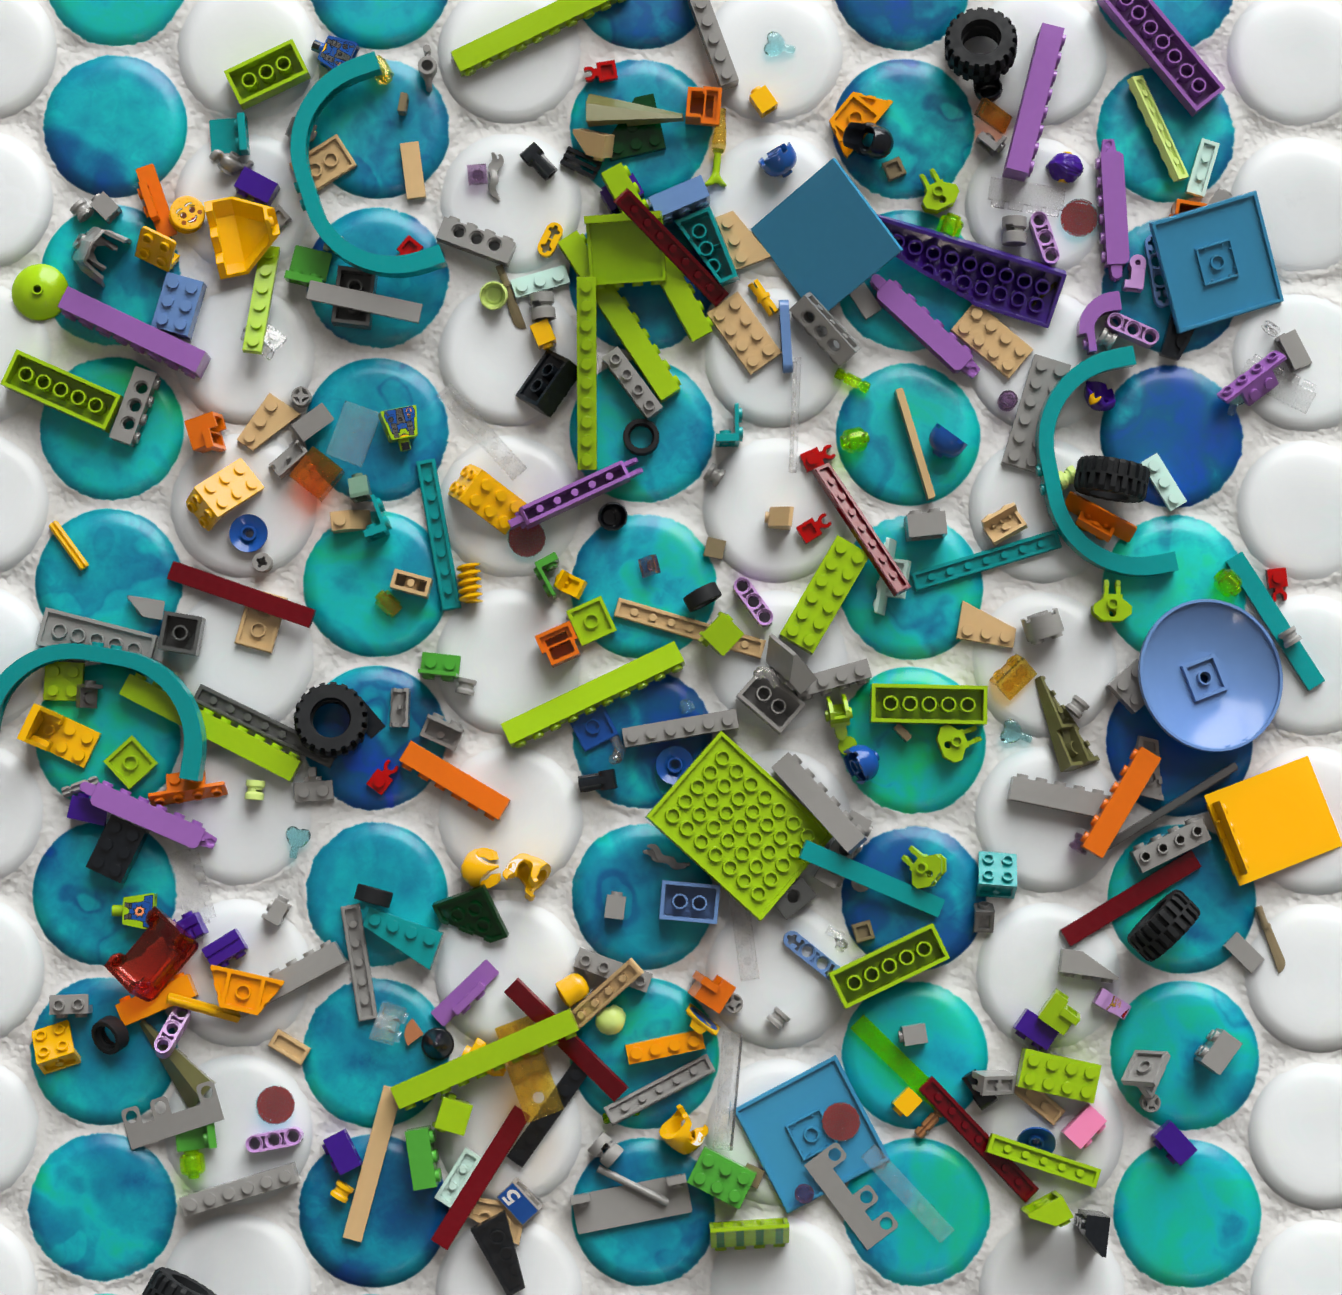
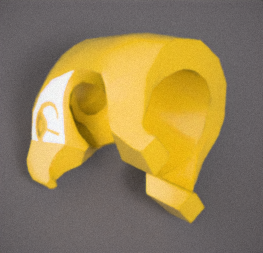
(476, 869)
(530, 871)
(680, 1137)

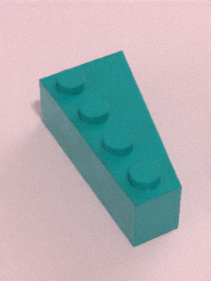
(706, 238)
(409, 937)

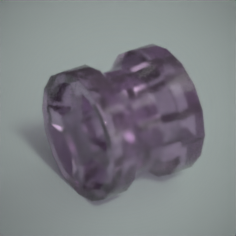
(1008, 397)
(1076, 844)
(805, 1191)

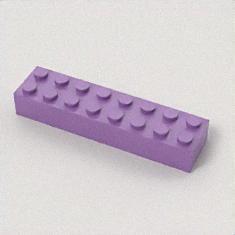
(1165, 51)
(1033, 101)
(134, 332)

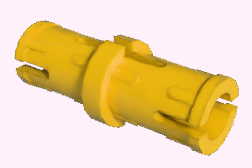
(763, 298)

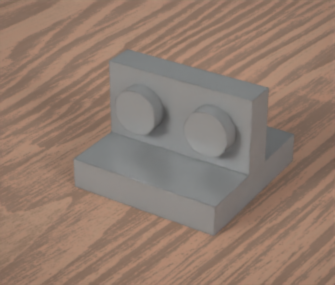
(1146, 1070)

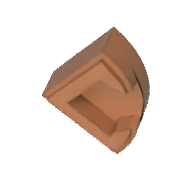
(412, 1032)

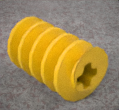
(468, 583)

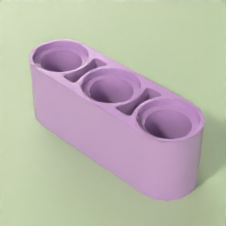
(1044, 230)
(1141, 330)
(752, 592)
(171, 1040)
(284, 1140)

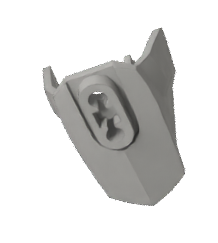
(85, 246)

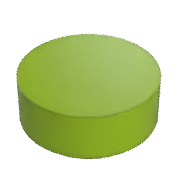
(845, 744)

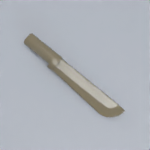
(511, 302)
(1271, 940)

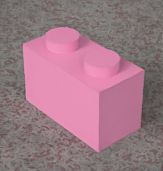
(1084, 1126)

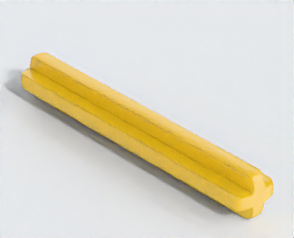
(203, 1007)

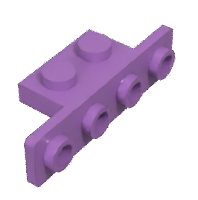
(1255, 381)
(460, 998)

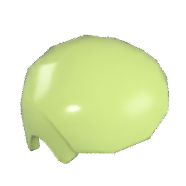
(493, 295)
(610, 1020)

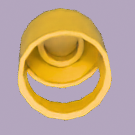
(572, 989)

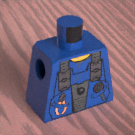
(334, 51)

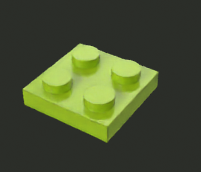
(591, 621)
(62, 680)
(131, 762)

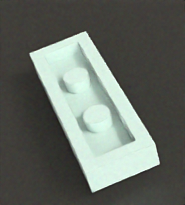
(1202, 168)
(540, 281)
(1164, 482)
(458, 1177)

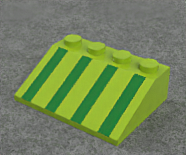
(749, 1233)

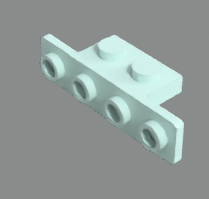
(882, 590)

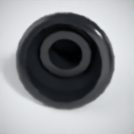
(437, 1043)

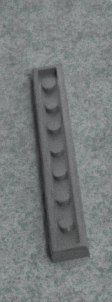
(255, 721)
(1173, 804)

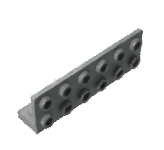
(624, 1206)

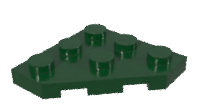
(638, 139)
(473, 914)

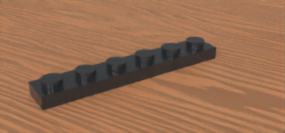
(538, 1128)

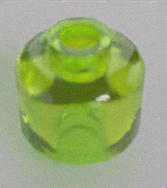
(950, 225)
(854, 440)
(1227, 582)
(192, 1163)

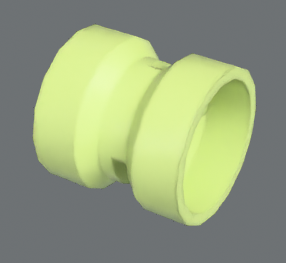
(1067, 477)
(254, 790)

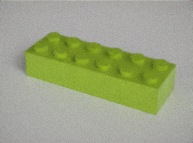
(62, 391)
(824, 595)
(928, 704)
(888, 965)

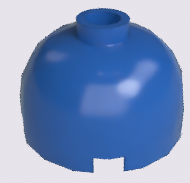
(779, 161)
(945, 442)
(862, 762)

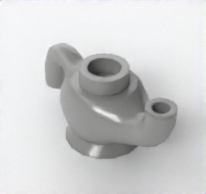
(427, 67)
(229, 161)

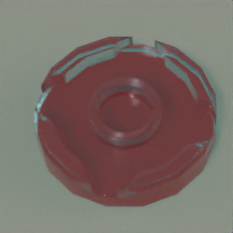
(1079, 217)
(527, 541)
(275, 1105)
(841, 1121)

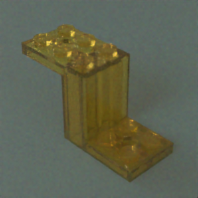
(531, 1076)

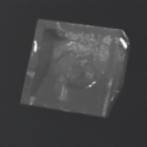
(388, 1023)

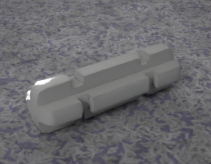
(75, 787)

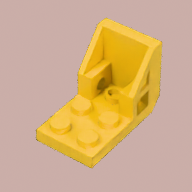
(59, 735)

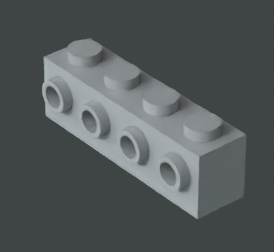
(838, 677)
(1170, 845)

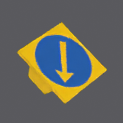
(701, 1022)

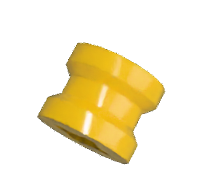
(341, 1191)

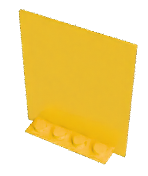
(1272, 820)

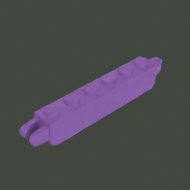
(1113, 209)
(923, 326)
(574, 494)
(148, 816)

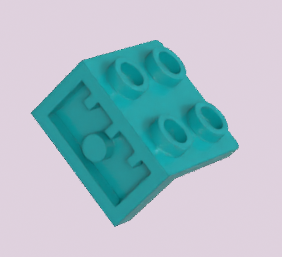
(230, 135)
(728, 439)
(379, 531)
(997, 875)

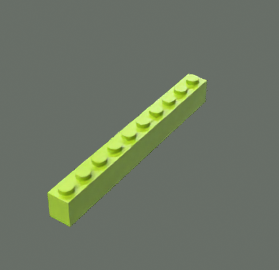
(525, 31)
(675, 287)
(624, 323)
(586, 373)
(593, 694)
(217, 730)
(485, 1058)

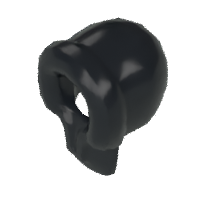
(881, 144)

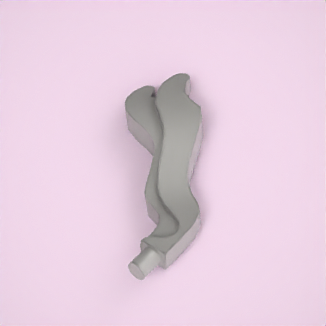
(493, 168)
(657, 856)

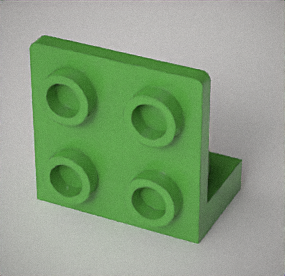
(308, 265)
(547, 563)
(440, 665)
(197, 1138)

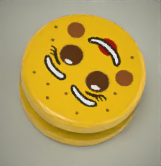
(186, 214)

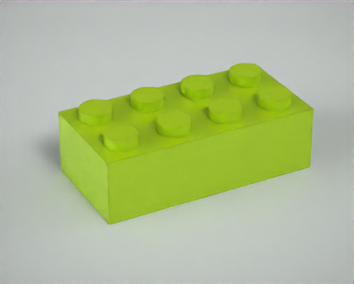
(267, 74)
(1057, 1075)

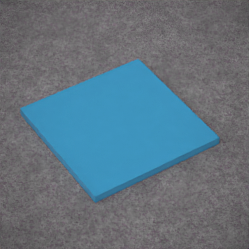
(827, 237)
(1216, 262)
(789, 1132)

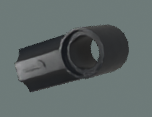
(536, 158)
(599, 781)
(982, 1101)

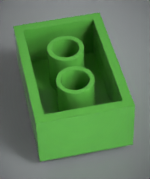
(423, 1157)
(721, 1177)

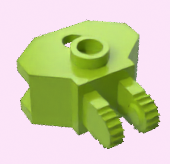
(937, 191)
(1111, 602)
(838, 716)
(956, 740)
(924, 866)

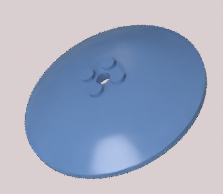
(1240, 669)

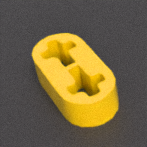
(546, 237)

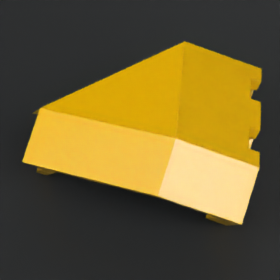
(240, 233)

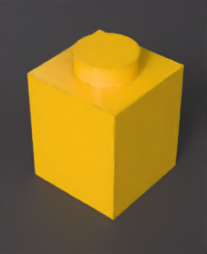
(762, 101)
(543, 334)
(906, 1102)

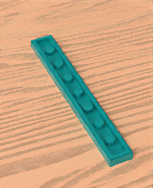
(438, 534)
(986, 560)
(1274, 621)
(871, 878)

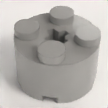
(1042, 625)

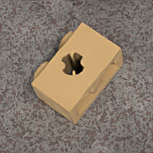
(411, 583)

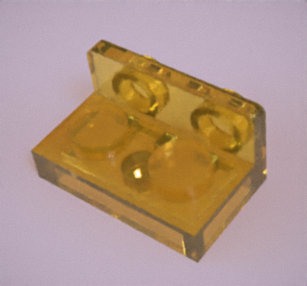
(1013, 676)

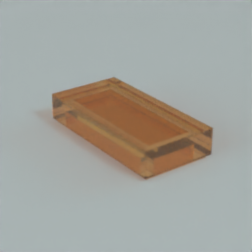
(993, 115)

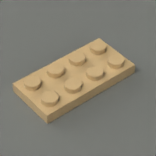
(744, 333)
(991, 340)

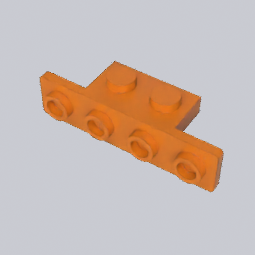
(155, 200)
(1098, 520)
(185, 790)

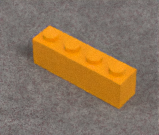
(136, 1009)
(664, 1046)

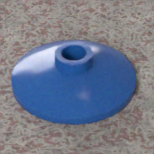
(244, 524)
(667, 757)
(1038, 1138)

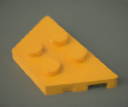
(857, 109)
(243, 990)

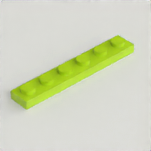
(261, 301)
(1042, 1160)

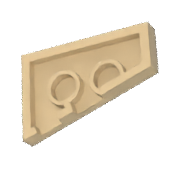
(266, 422)
(983, 628)

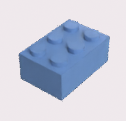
(680, 200)
(179, 305)
(689, 902)

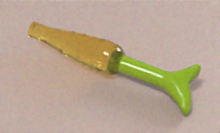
(718, 147)

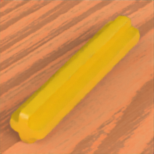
(68, 545)

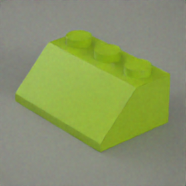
(1049, 1209)

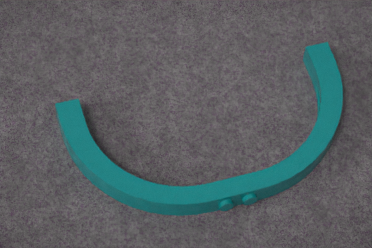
(329, 86)
(1050, 481)
(190, 715)

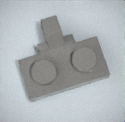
(313, 788)

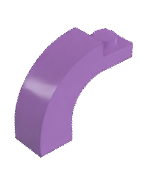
(1098, 307)

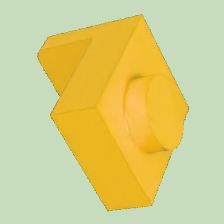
(570, 584)

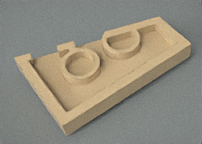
(740, 242)
(487, 1208)

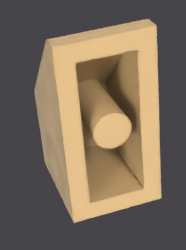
(595, 143)
(779, 518)
(349, 520)

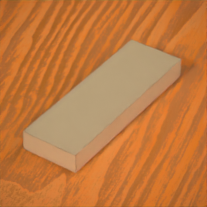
(413, 170)
(1041, 1104)

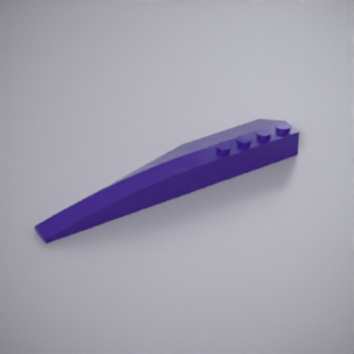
(981, 273)

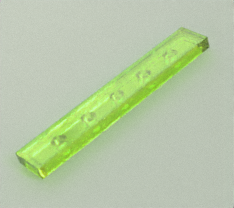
(890, 1054)

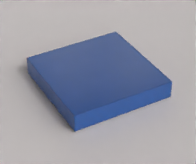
(594, 728)

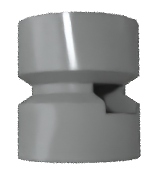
(1014, 230)
(542, 306)
(610, 1155)

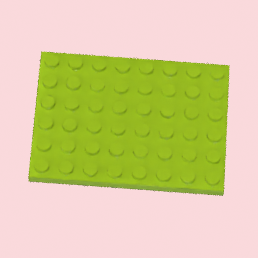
(738, 825)

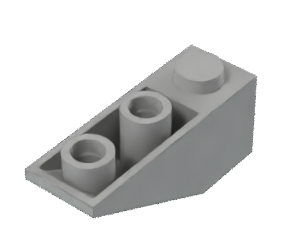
(1078, 962)

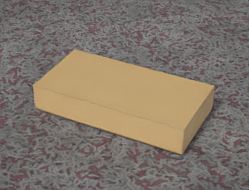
(289, 1047)

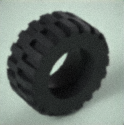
(980, 23)
(1111, 479)
(324, 695)
(1163, 925)
(171, 1282)

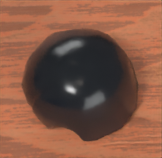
(990, 90)
(612, 516)

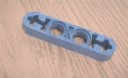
(1153, 272)
(785, 333)
(816, 953)

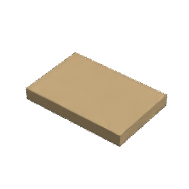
(329, 162)
(258, 629)

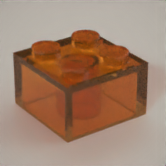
(317, 473)

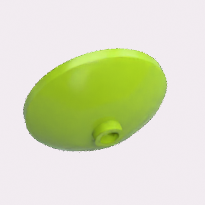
(43, 304)

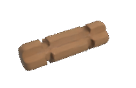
(928, 1124)

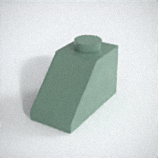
(359, 488)

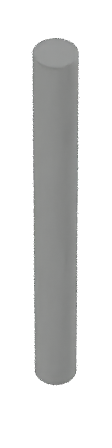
(633, 1185)

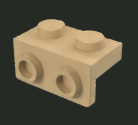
(1003, 524)

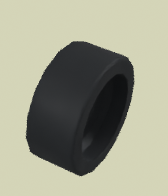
(641, 451)
(702, 596)
(373, 895)
(101, 1039)

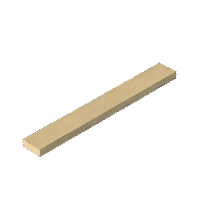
(680, 625)
(371, 1166)

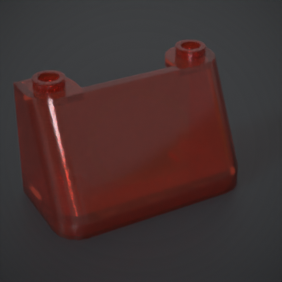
(154, 957)

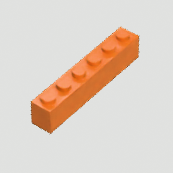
(454, 780)
(1120, 802)

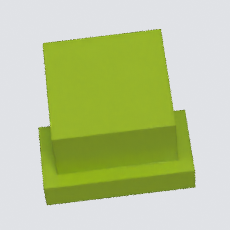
(721, 634)
(1057, 1012)
(452, 1114)

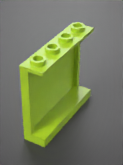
(622, 252)

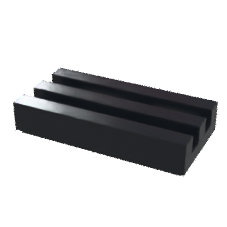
(571, 150)

